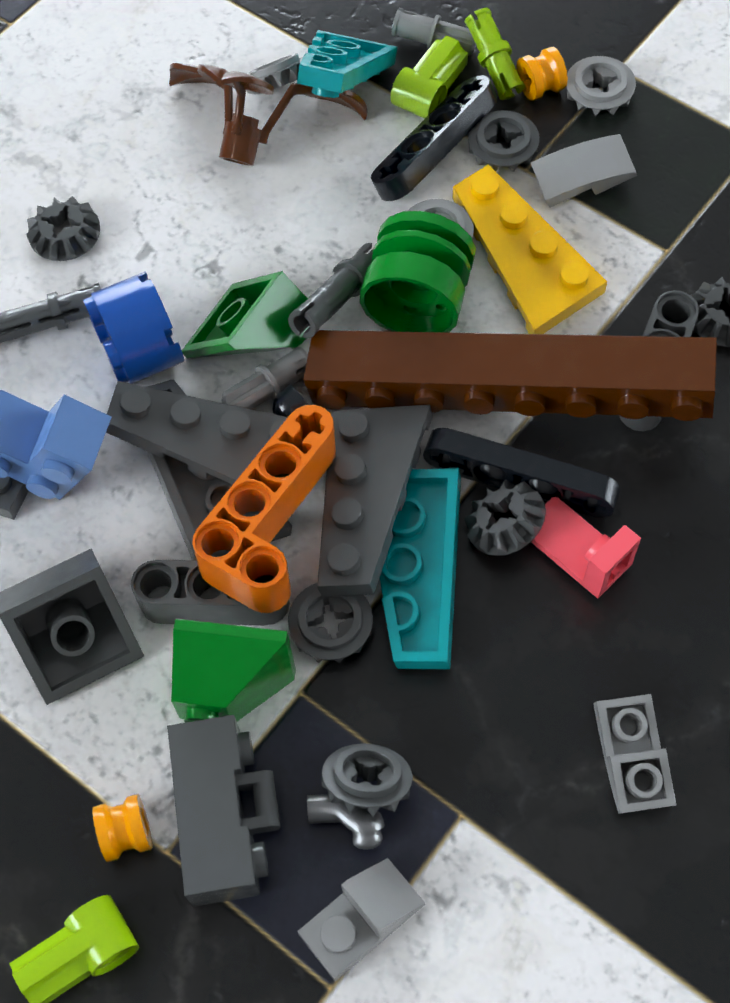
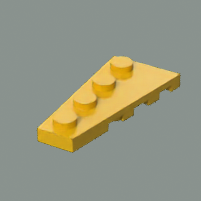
(534, 261)

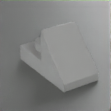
(361, 917)

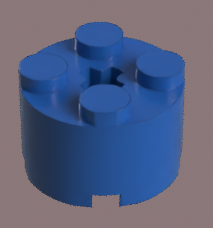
(134, 329)

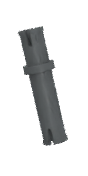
(332, 294)
(45, 314)

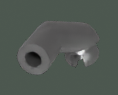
(364, 827)

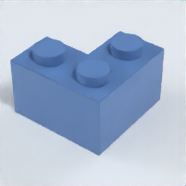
(51, 447)

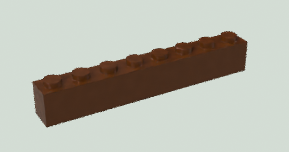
(514, 373)

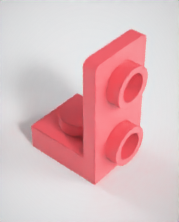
(582, 550)

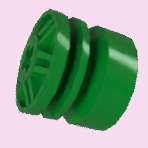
(418, 273)

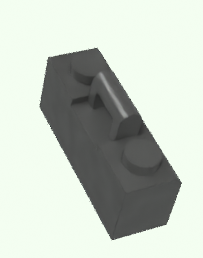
(213, 836)

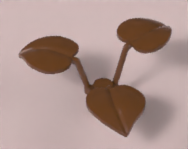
(241, 131)

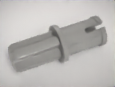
(428, 29)
(267, 380)

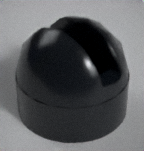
(287, 401)

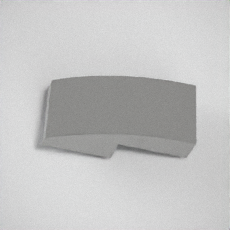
(584, 166)
(633, 754)

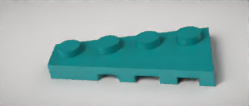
(341, 62)
(422, 571)

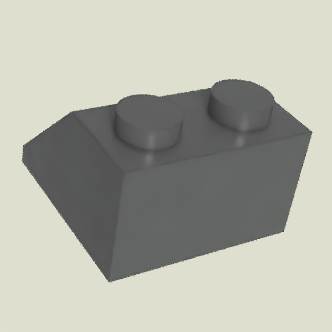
(68, 626)

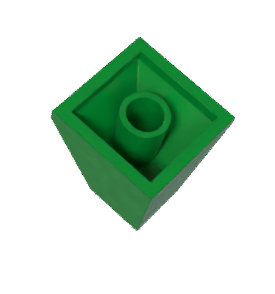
(250, 319)
(227, 668)

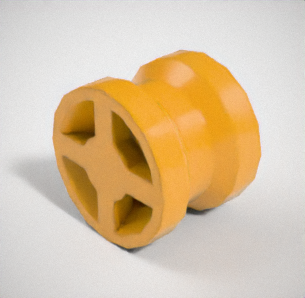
(542, 73)
(122, 828)

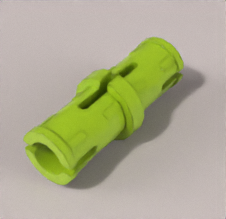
(494, 53)

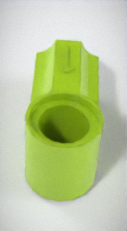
(427, 84)
(88, 945)

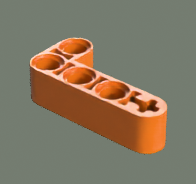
(300, 448)

